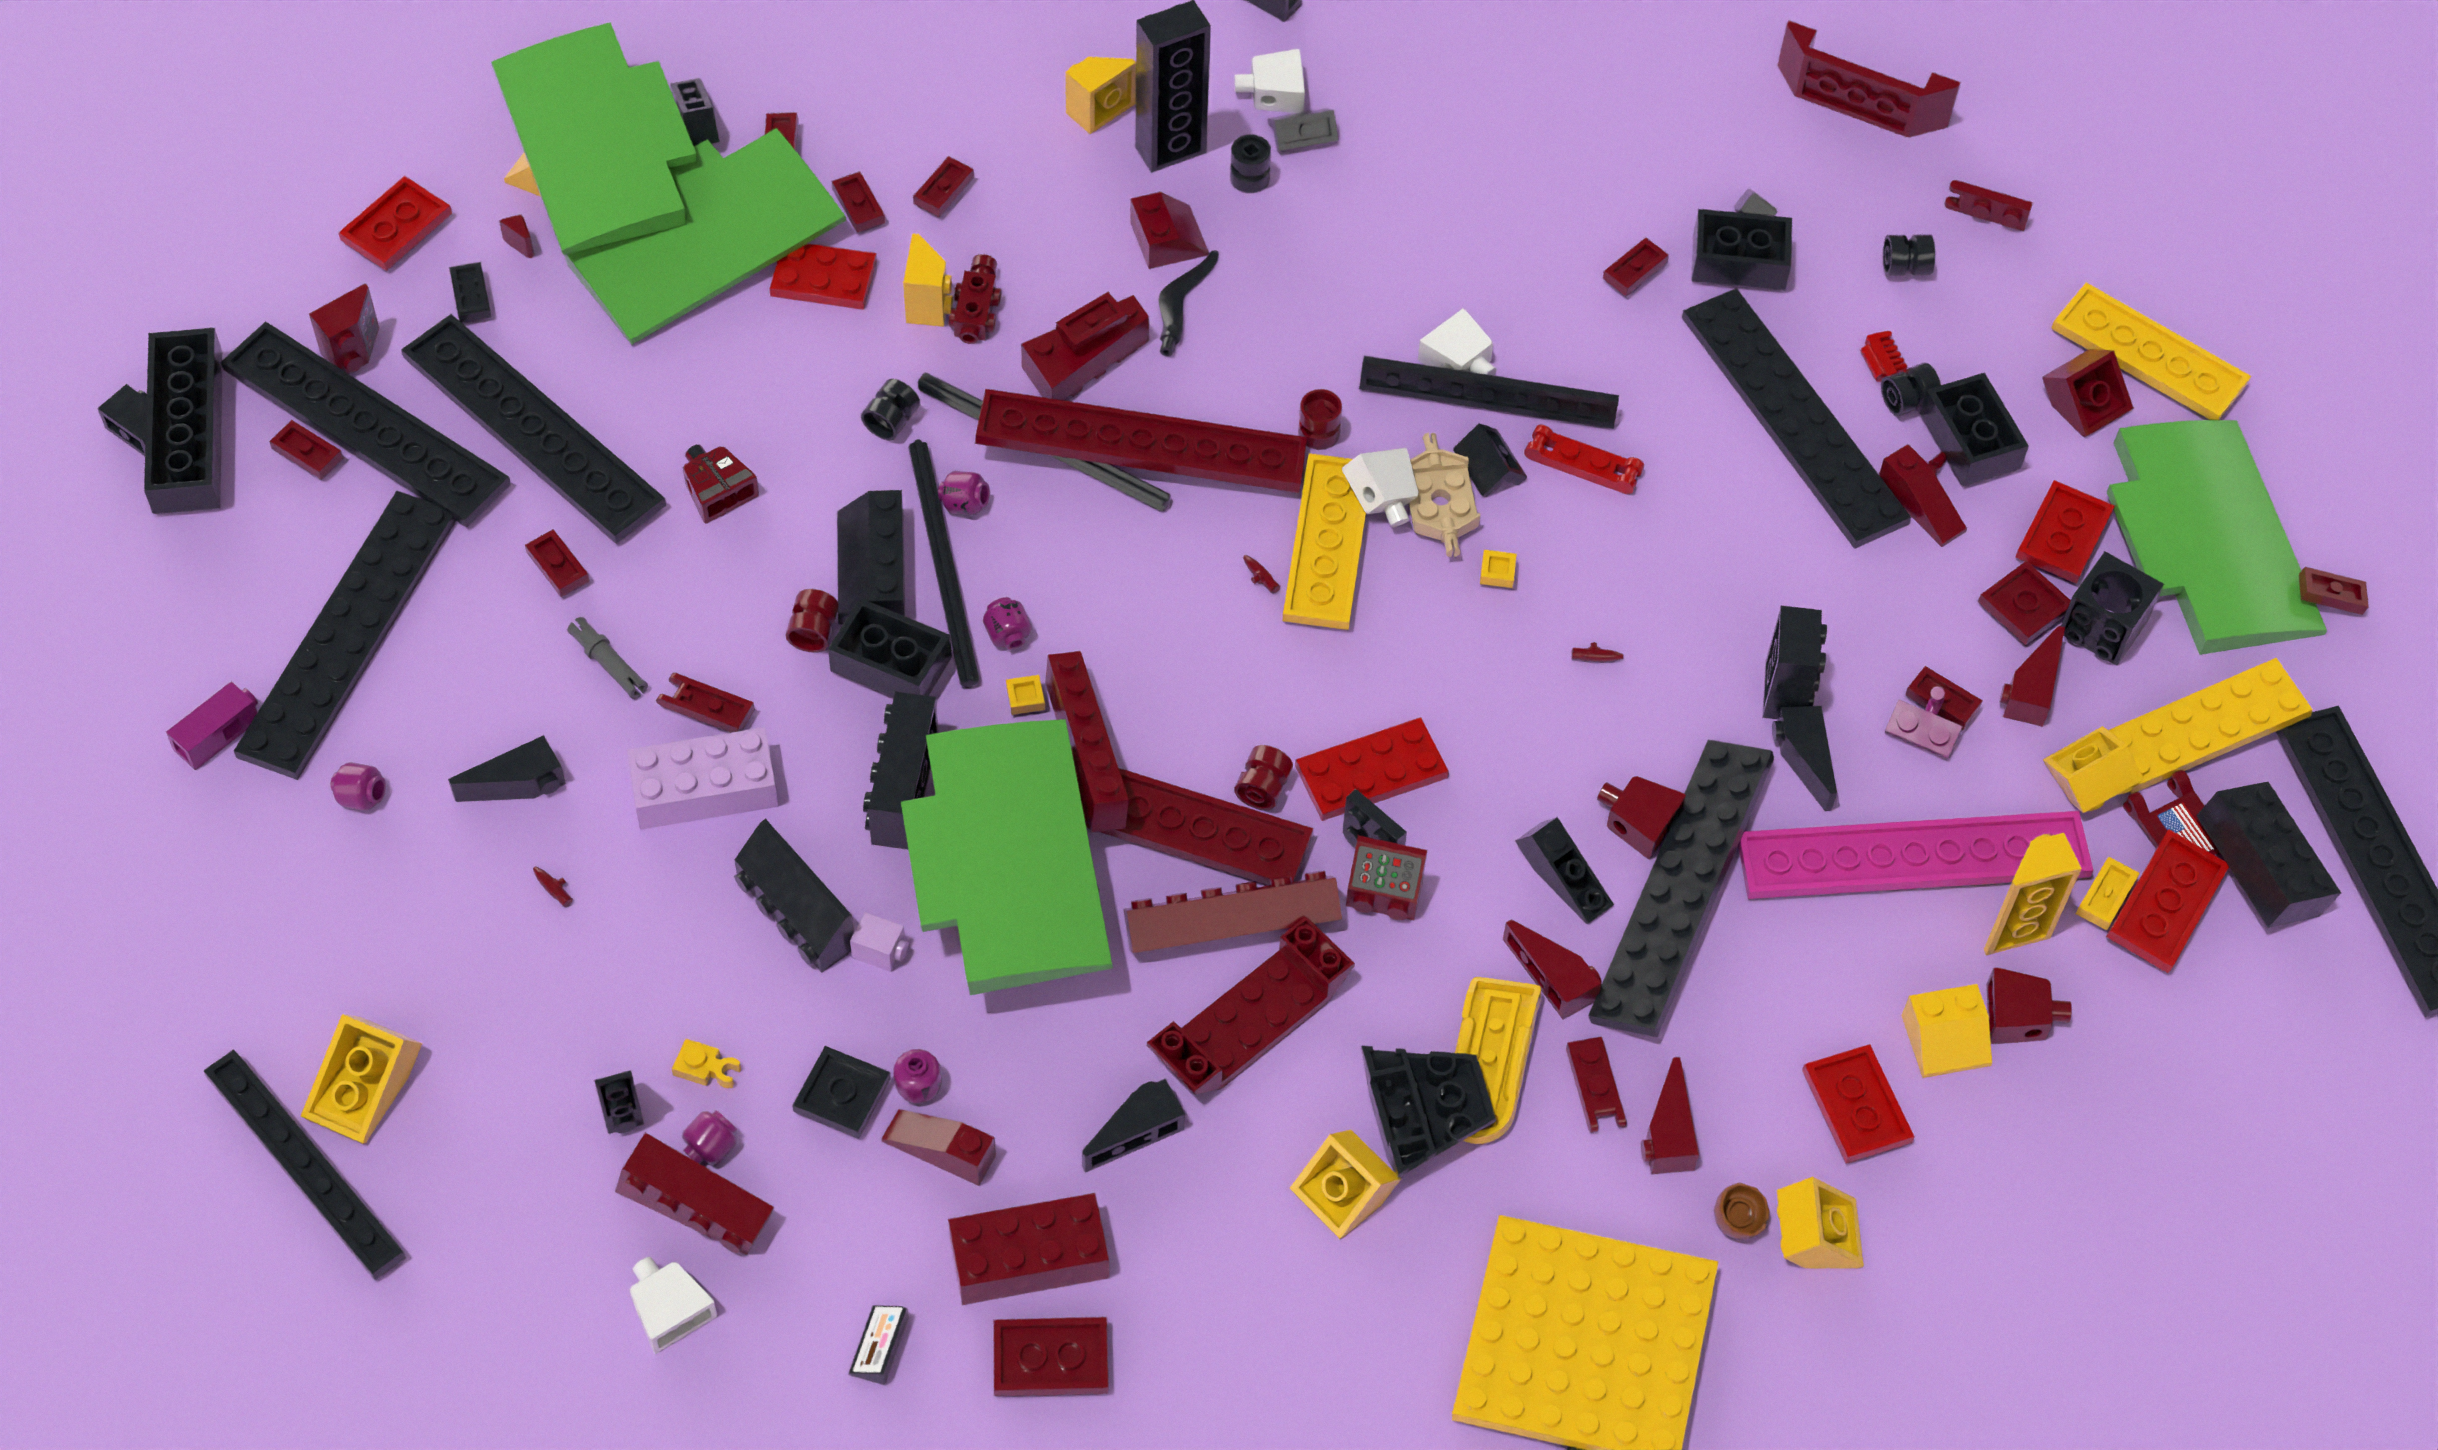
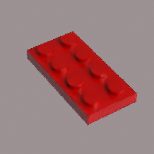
(1374, 764)
(2168, 901)

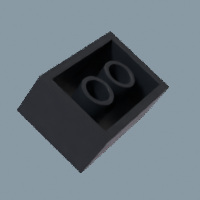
(1742, 249)
(1974, 429)
(889, 651)
(1794, 660)

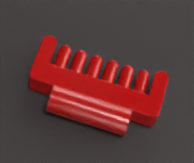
(1879, 357)

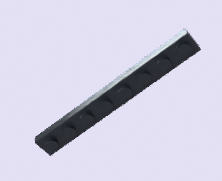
(1489, 392)
(304, 1164)

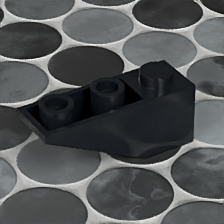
(1564, 869)
(619, 1102)

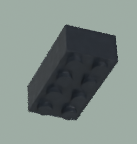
(902, 766)
(2268, 854)

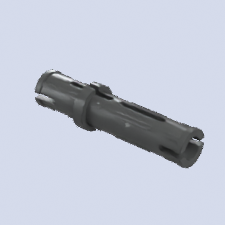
(598, 648)

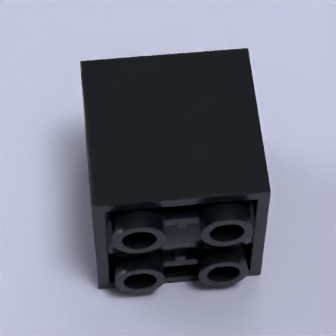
(2117, 588)

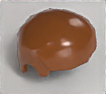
(1741, 1211)

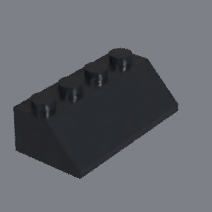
(871, 552)
(794, 897)

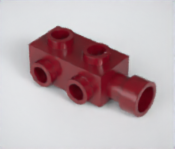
(979, 296)

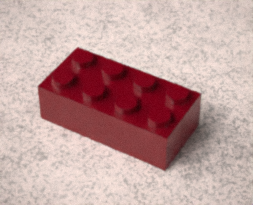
(1028, 1248)

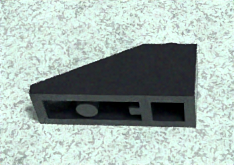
(695, 110)
(1807, 751)
(517, 774)
(1140, 1121)

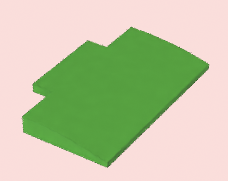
(596, 137)
(738, 221)
(2210, 534)
(1007, 855)

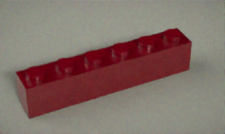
(1092, 753)
(1231, 913)

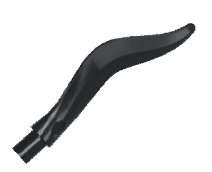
(1172, 299)

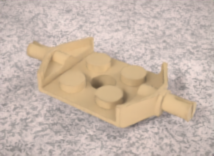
(1446, 476)

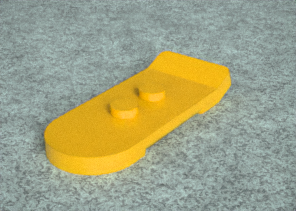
(1499, 1030)

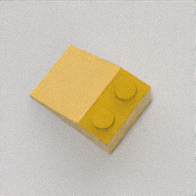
(360, 1077)

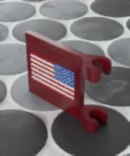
(2176, 815)

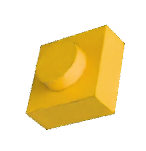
(1498, 568)
(1025, 694)

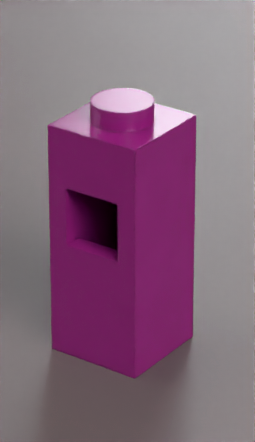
(213, 725)

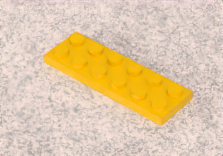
(2152, 352)
(1325, 547)
(2212, 722)

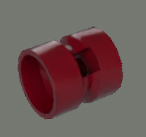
(1320, 418)
(812, 620)
(1264, 776)

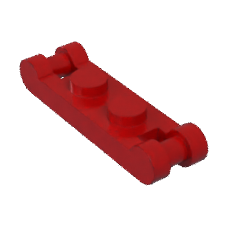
(1583, 460)

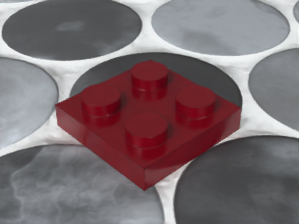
(2025, 602)

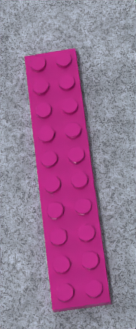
(1899, 854)

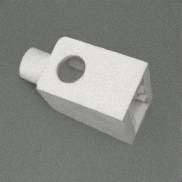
(1275, 82)
(1458, 346)
(1383, 483)
(669, 1303)

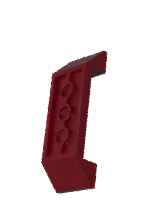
(1862, 91)
(1255, 1011)

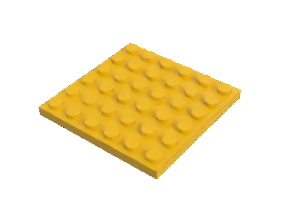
(1585, 1339)

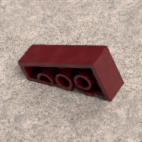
(1062, 372)
(692, 1195)

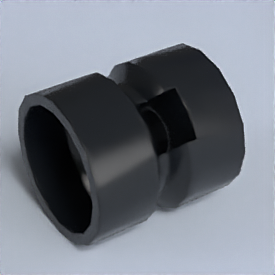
(1250, 163)
(1908, 254)
(1907, 389)
(890, 409)

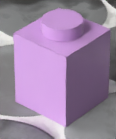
(878, 942)

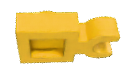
(700, 1062)

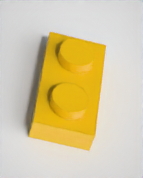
(2107, 893)

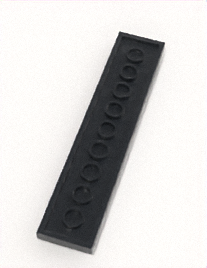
(1796, 418)
(366, 423)
(534, 428)
(345, 636)
(2371, 844)
(1681, 888)

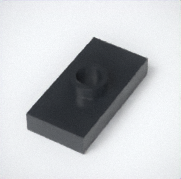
(470, 292)

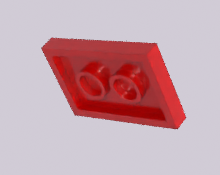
(395, 223)
(824, 276)
(2065, 531)
(1858, 1103)

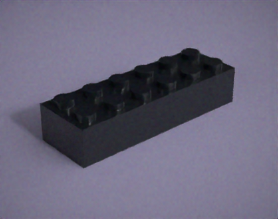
(1172, 85)
(183, 421)

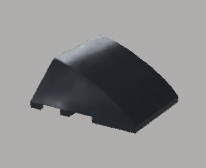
(1425, 1102)

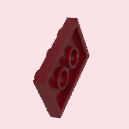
(1050, 1356)

